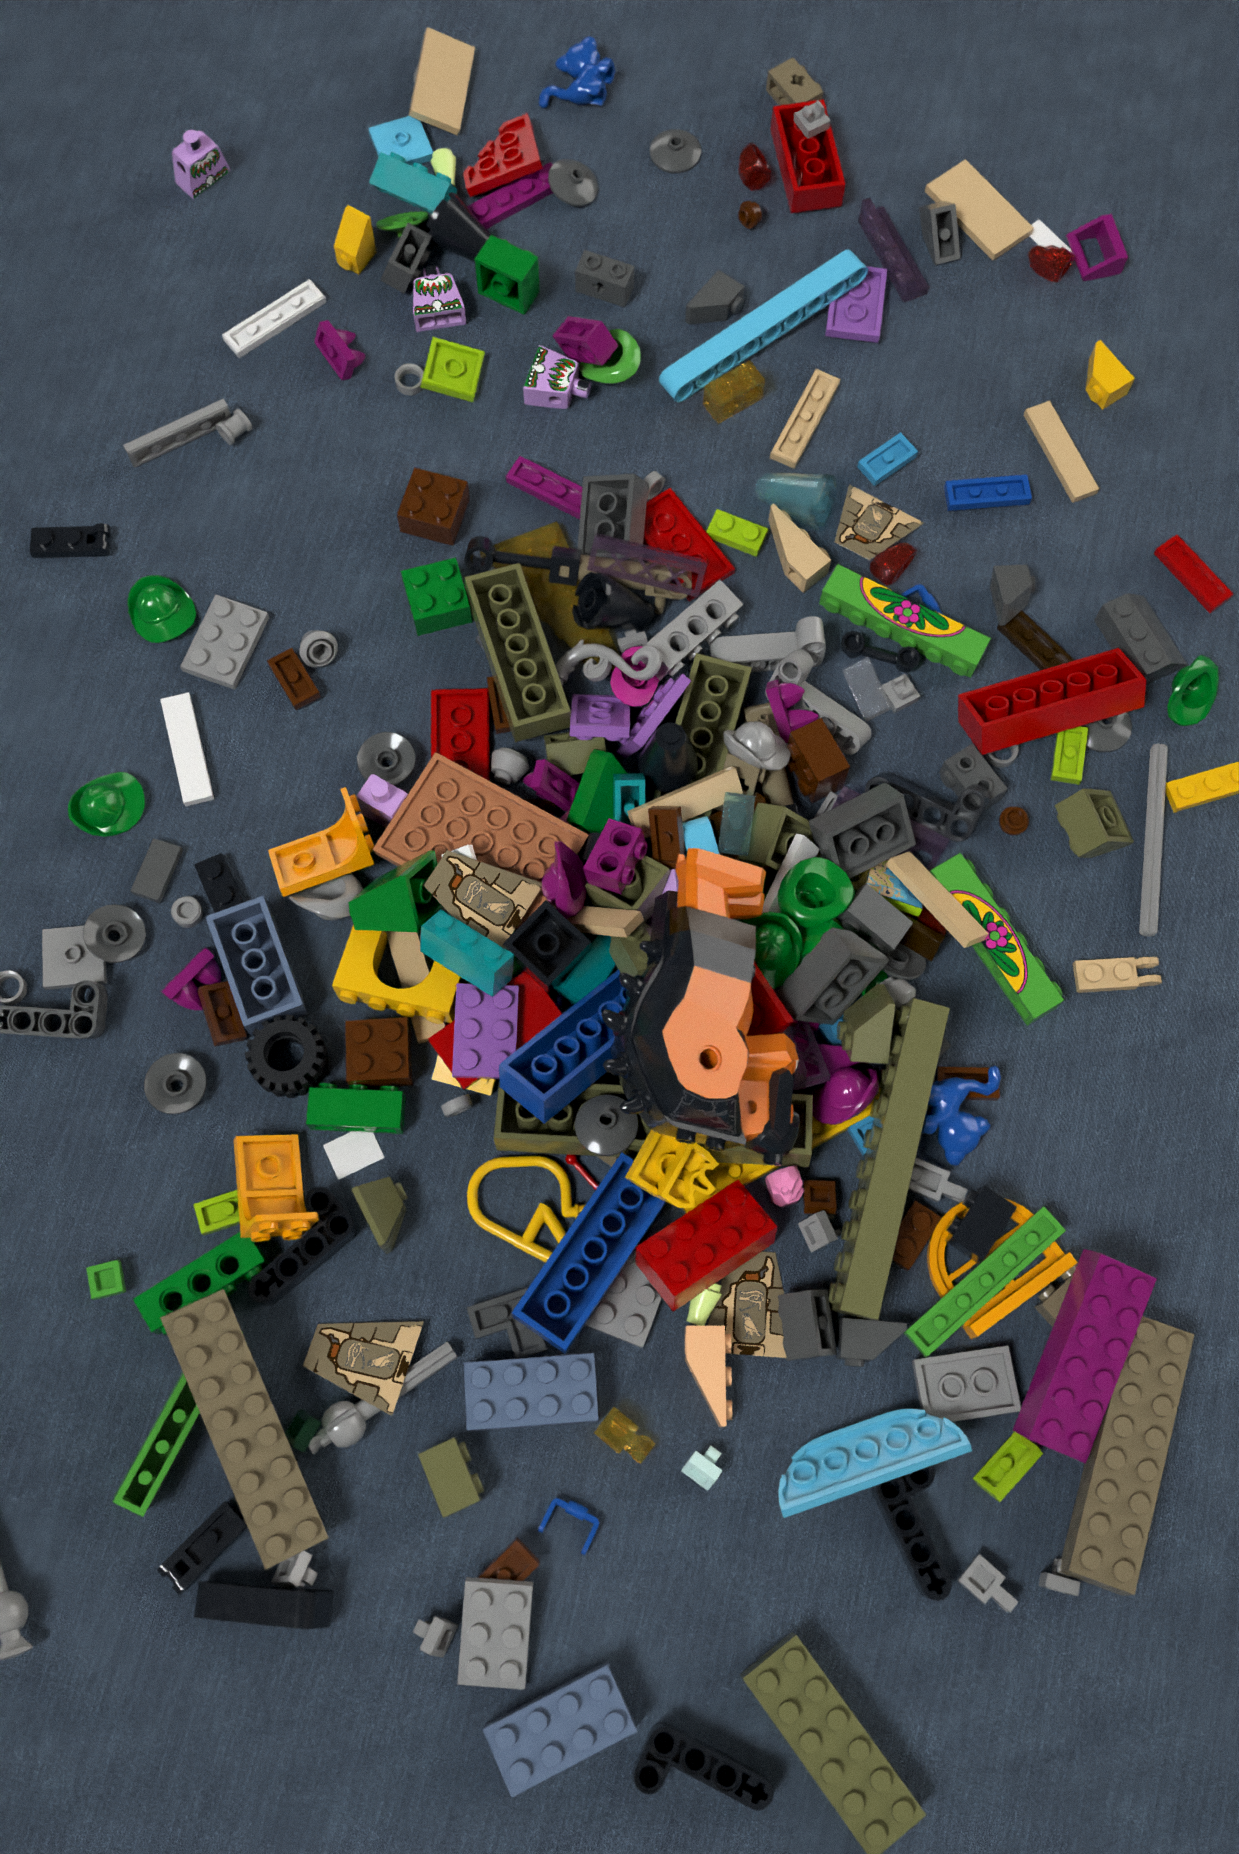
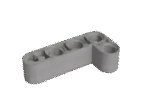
(766, 651)
(855, 730)

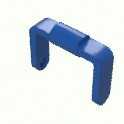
(927, 598)
(576, 1510)

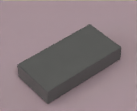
(156, 870)

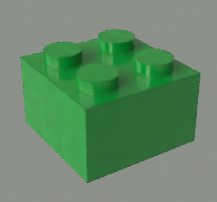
(507, 274)
(436, 596)

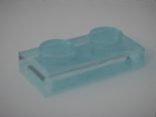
(736, 824)

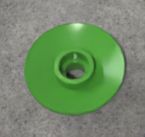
(398, 222)

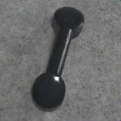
(854, 646)

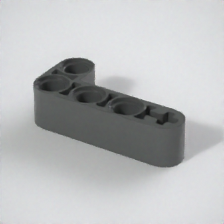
(71, 1019)

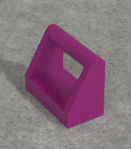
(1110, 244)

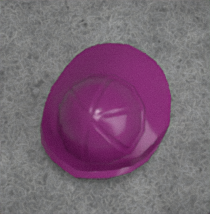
(565, 881)
(844, 1095)

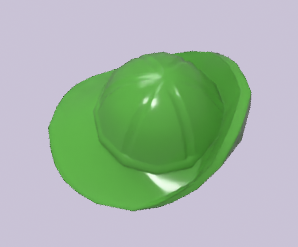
(622, 363)

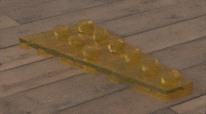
(552, 600)

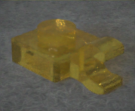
(620, 1432)

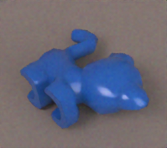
(590, 72)
(957, 1129)

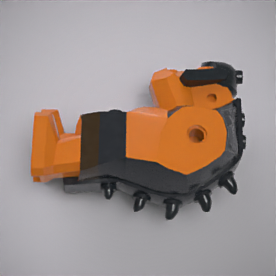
(688, 1018)

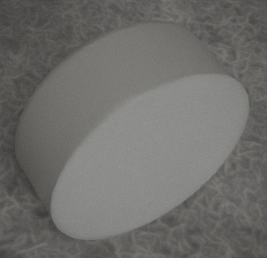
(187, 911)
(457, 1105)

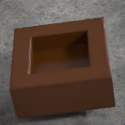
(819, 1196)

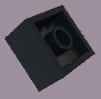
(547, 946)

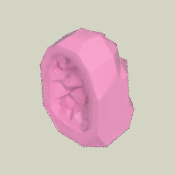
(784, 1186)

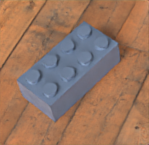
(256, 963)
(530, 1392)
(559, 1729)

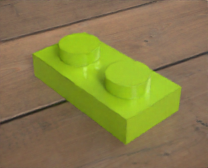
(737, 532)
(1069, 755)
(217, 1213)
(1007, 1466)

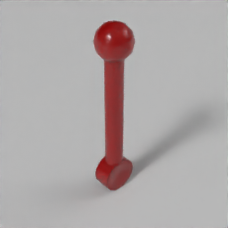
(572, 1160)

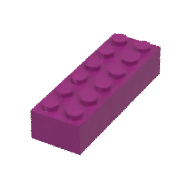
(1084, 1355)

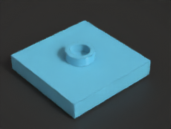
(404, 138)

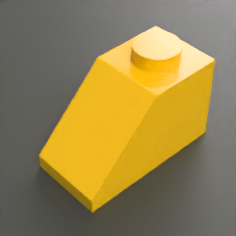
(354, 240)
(1106, 377)

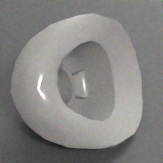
(757, 746)
(329, 898)

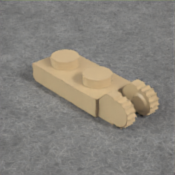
(1113, 974)

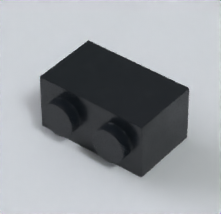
(979, 1223)

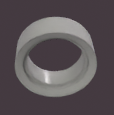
(408, 369)
(655, 484)
(1003, 763)
(22, 990)

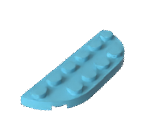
(867, 1456)

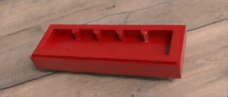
(1193, 573)

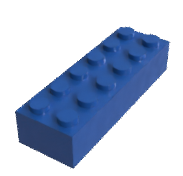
(565, 1054)
(588, 1258)

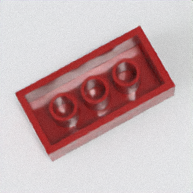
(807, 166)
(705, 1245)

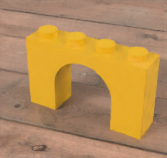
(359, 982)

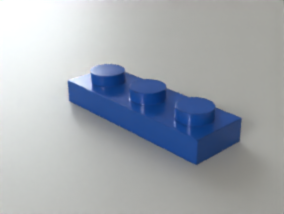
(987, 492)

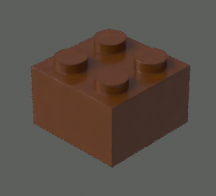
(433, 506)
(816, 760)
(378, 1052)

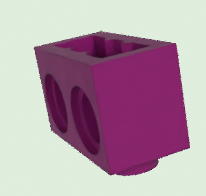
(585, 340)
(609, 854)

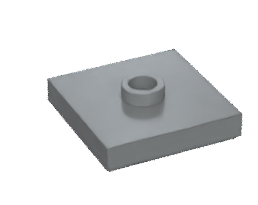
(68, 959)

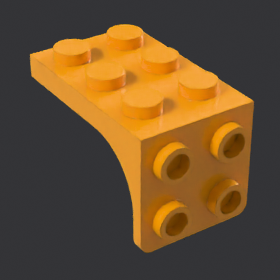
(325, 853)
(270, 1188)

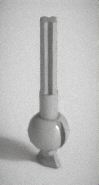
(345, 1422)
(12, 1619)

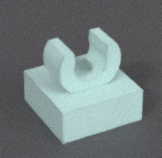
(703, 1468)

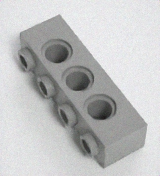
(717, 602)

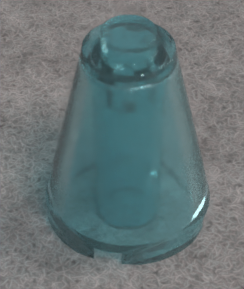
(800, 495)

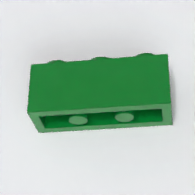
(356, 1109)

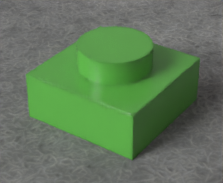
(106, 1279)

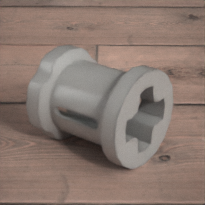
(234, 426)

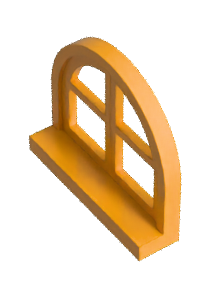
(1014, 1292)

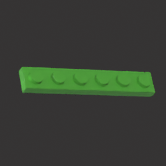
(984, 1281)

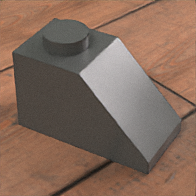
(940, 231)
(715, 300)
(1010, 590)
(865, 1339)

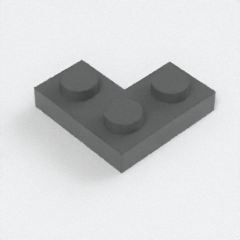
(496, 1316)

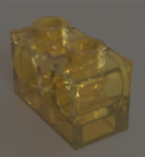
(733, 392)

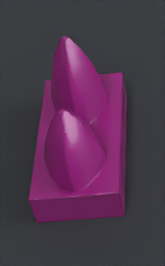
(334, 347)
(781, 698)
(552, 784)
(183, 989)

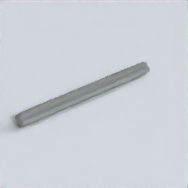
(1153, 840)

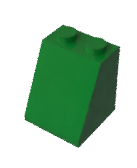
(397, 898)

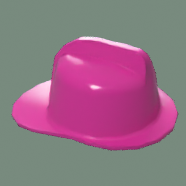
(629, 690)

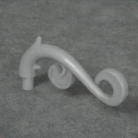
(607, 656)

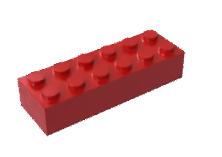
(1051, 700)

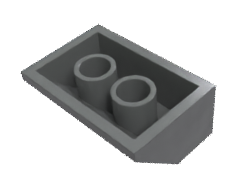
(612, 508)
(1136, 630)
(864, 830)
(831, 977)

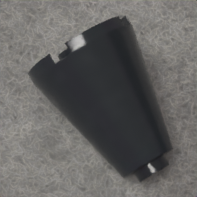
(457, 228)
(609, 605)
(668, 759)

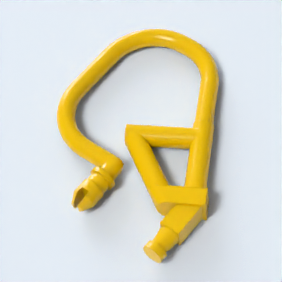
(542, 1214)

